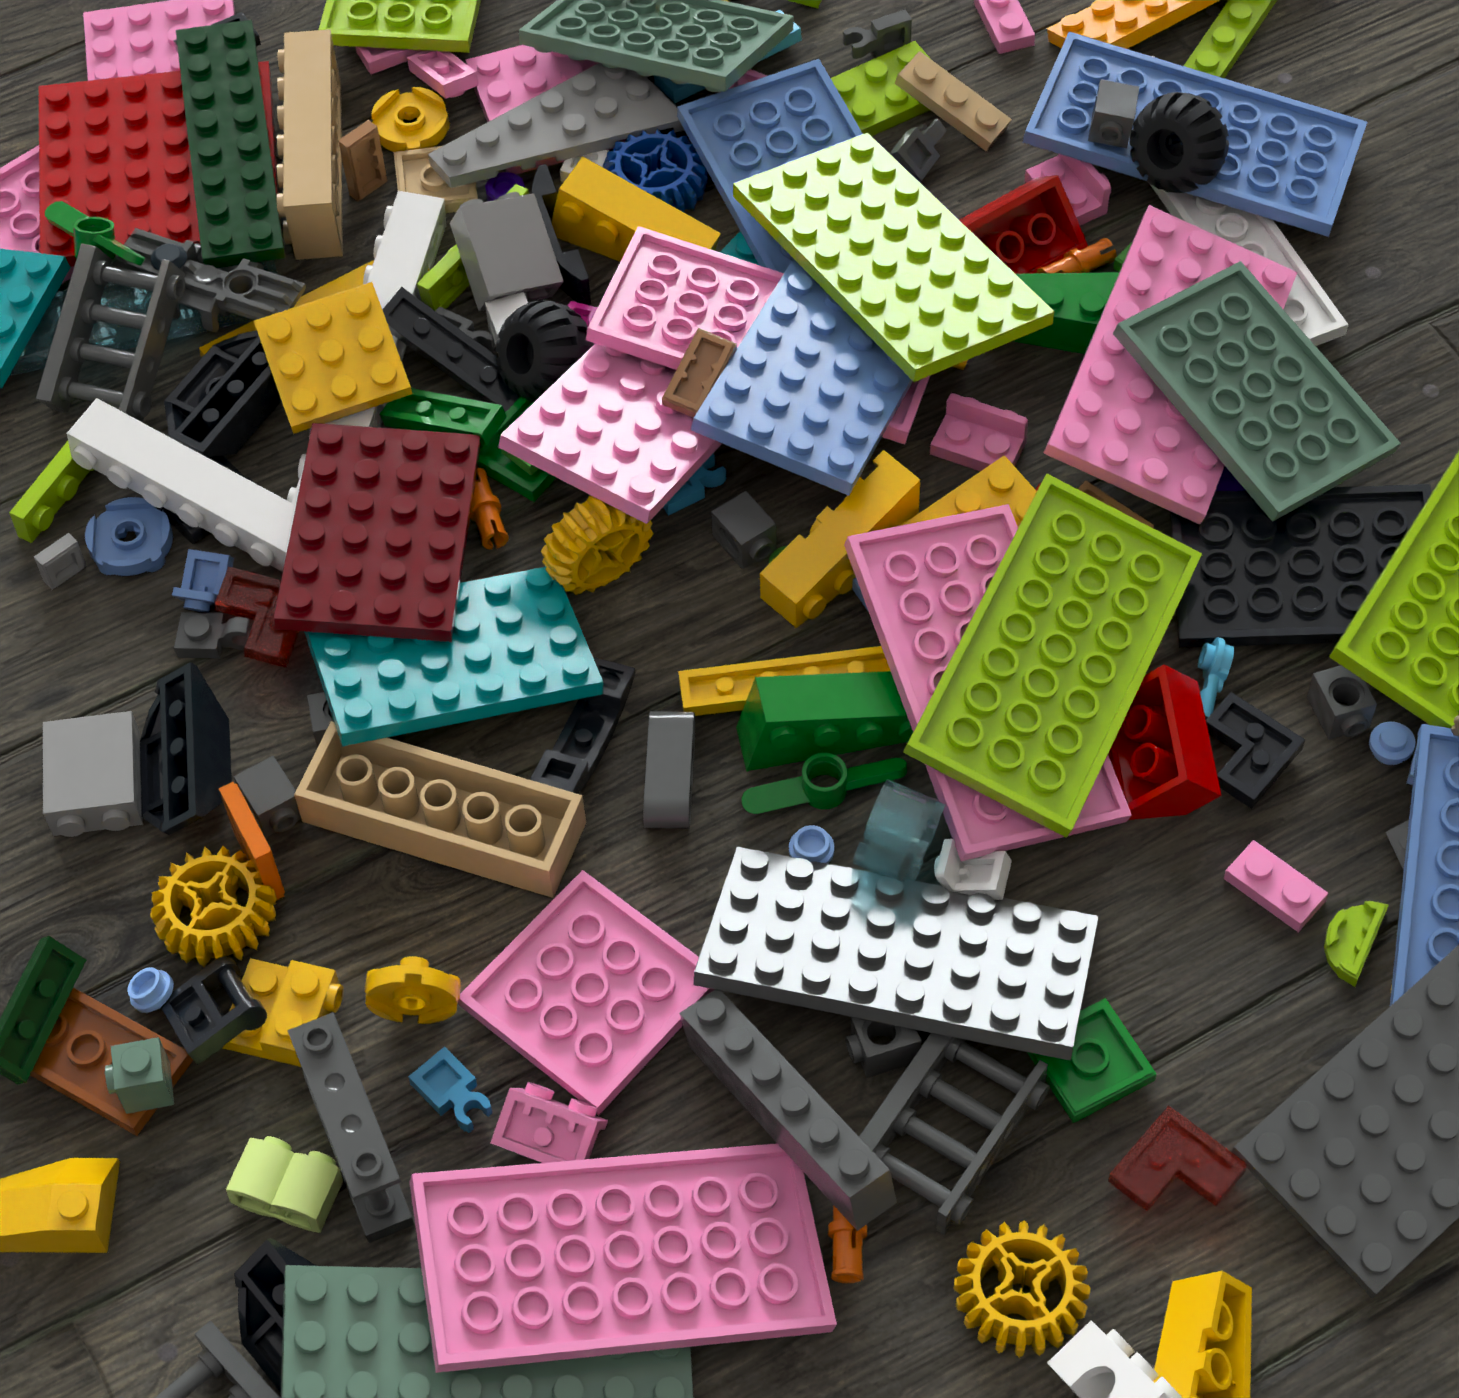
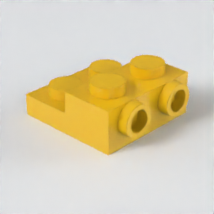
(290, 999)

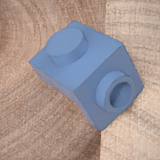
(202, 579)

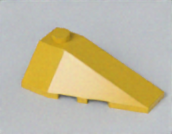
(59, 1207)

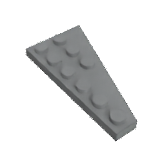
(562, 123)

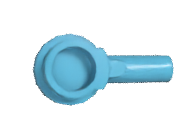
(1216, 662)

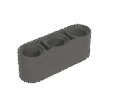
(669, 770)

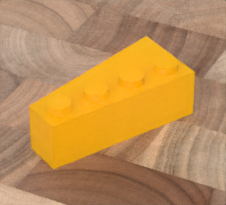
(605, 210)
(818, 566)
(1207, 1337)

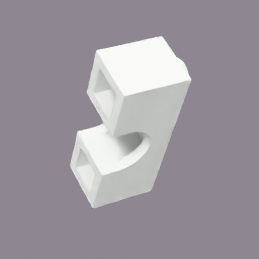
(1101, 1368)

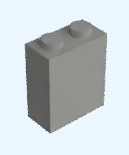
(506, 249)
(91, 774)

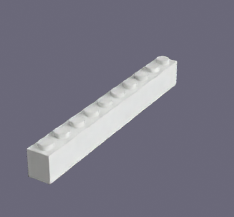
(401, 259)

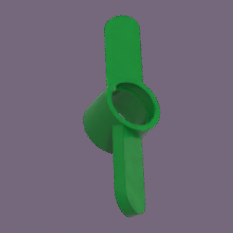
(89, 231)
(801, 790)

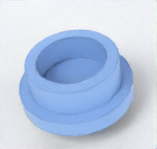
(1392, 743)
(812, 844)
(150, 989)

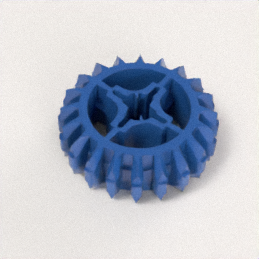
(661, 166)

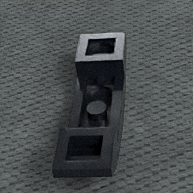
(570, 263)
(587, 731)

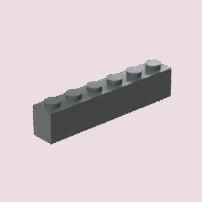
(789, 1109)

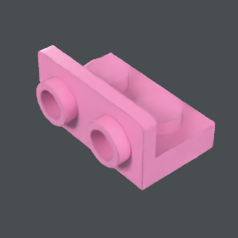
(1083, 184)
(978, 433)
(545, 1127)

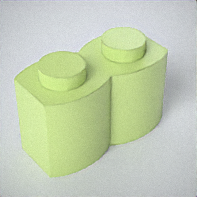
(285, 1183)

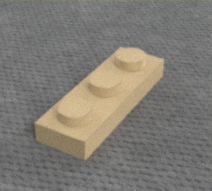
(952, 101)

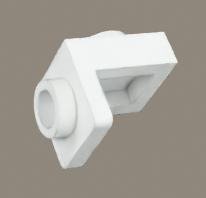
(972, 876)

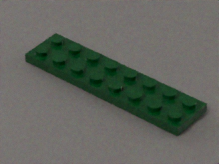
(229, 144)

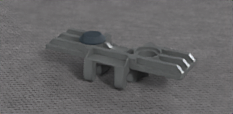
(213, 291)

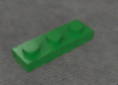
(444, 413)

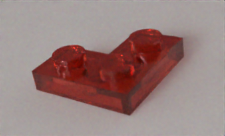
(256, 598)
(1173, 1150)

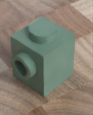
(140, 1075)

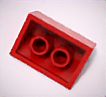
(1029, 225)
(1165, 748)

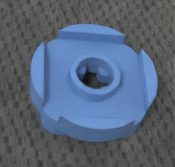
(133, 557)

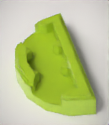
(1352, 937)

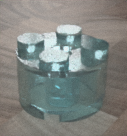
(899, 832)

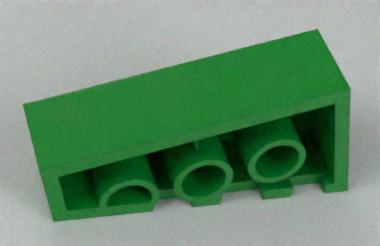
(1076, 304)
(819, 713)

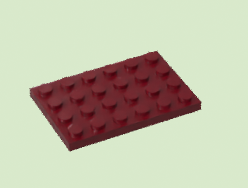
(379, 533)

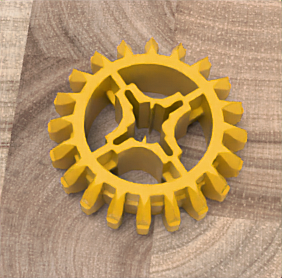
(593, 546)
(217, 922)
(1050, 1265)

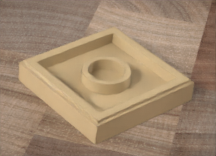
(418, 177)

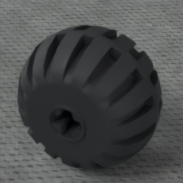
(1158, 141)
(539, 346)

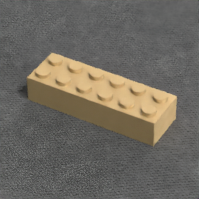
(310, 145)
(443, 810)

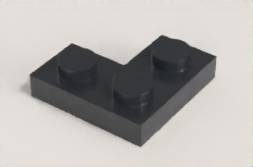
(1261, 748)

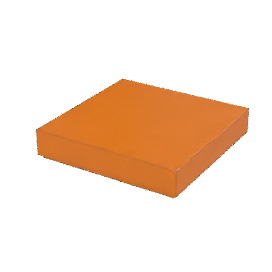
(251, 837)

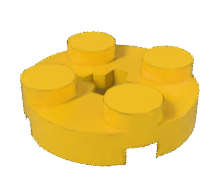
(422, 104)
(412, 990)

